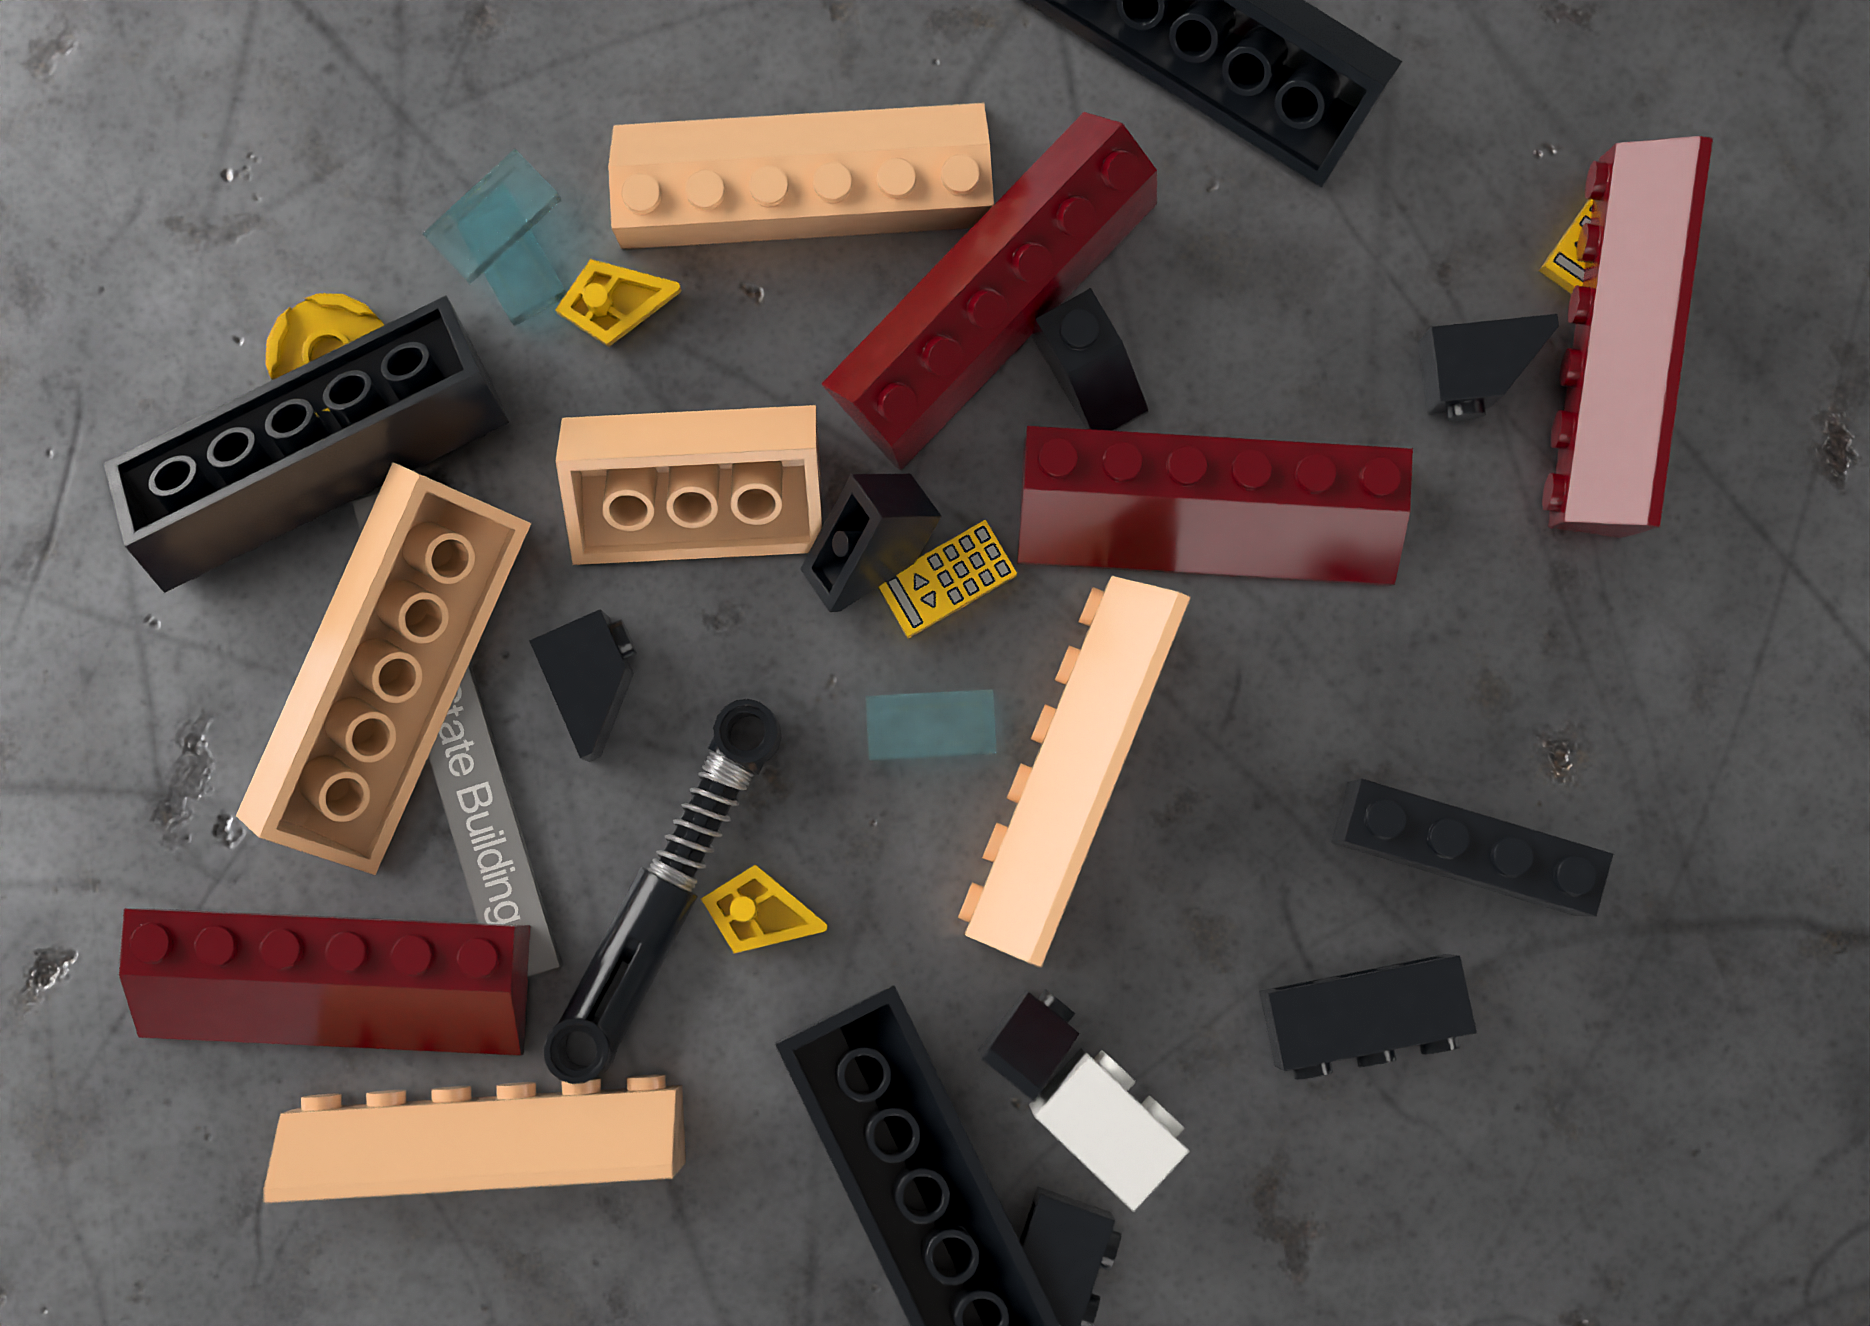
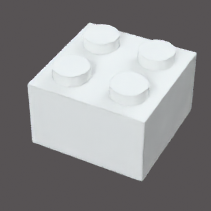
(1107, 1129)

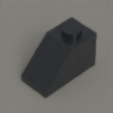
(1477, 362)
(1090, 363)
(869, 537)
(587, 676)
(1030, 1042)

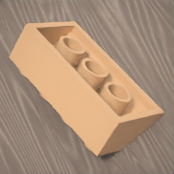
(690, 484)

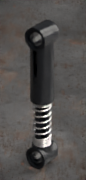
(658, 900)

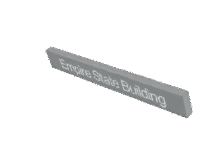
(485, 816)

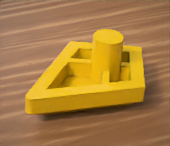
(614, 300)
(759, 912)

